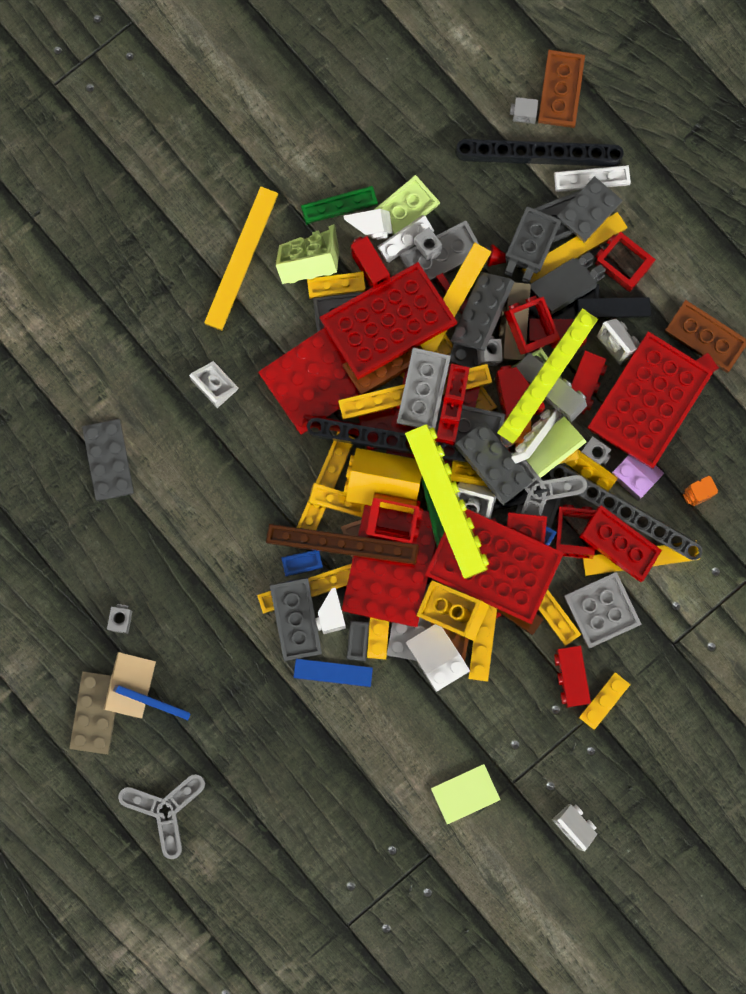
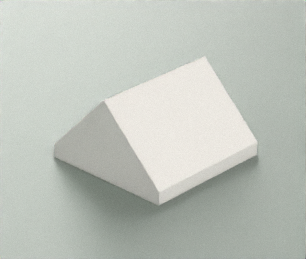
(214, 383)

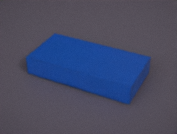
(302, 563)

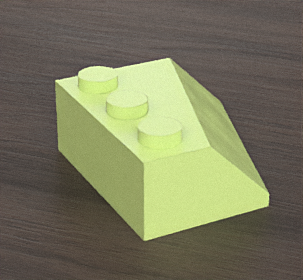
(308, 256)

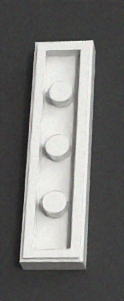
(579, 179)

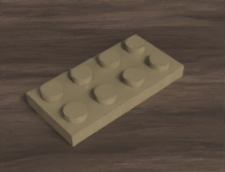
(92, 724)

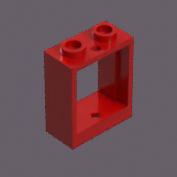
(369, 261)
(626, 283)
(547, 321)
(388, 533)
(570, 550)

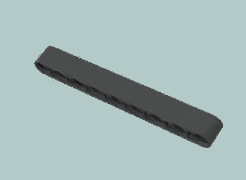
(636, 513)

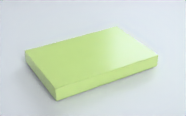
(409, 203)
(555, 447)
(465, 794)

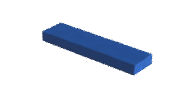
(333, 672)
(151, 702)

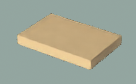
(133, 674)

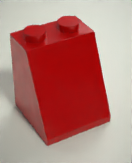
(510, 388)

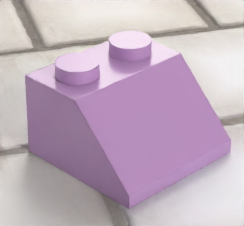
(636, 476)

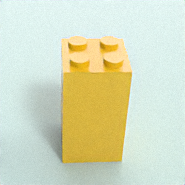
(382, 474)

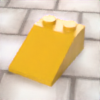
(453, 610)

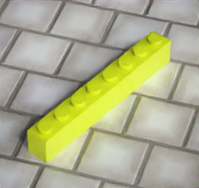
(547, 376)
(446, 501)

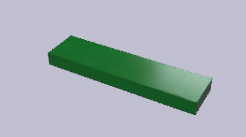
(339, 205)

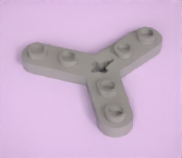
(558, 488)
(151, 805)

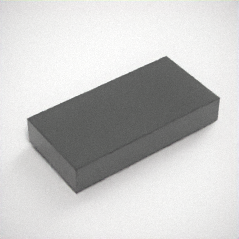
(358, 640)

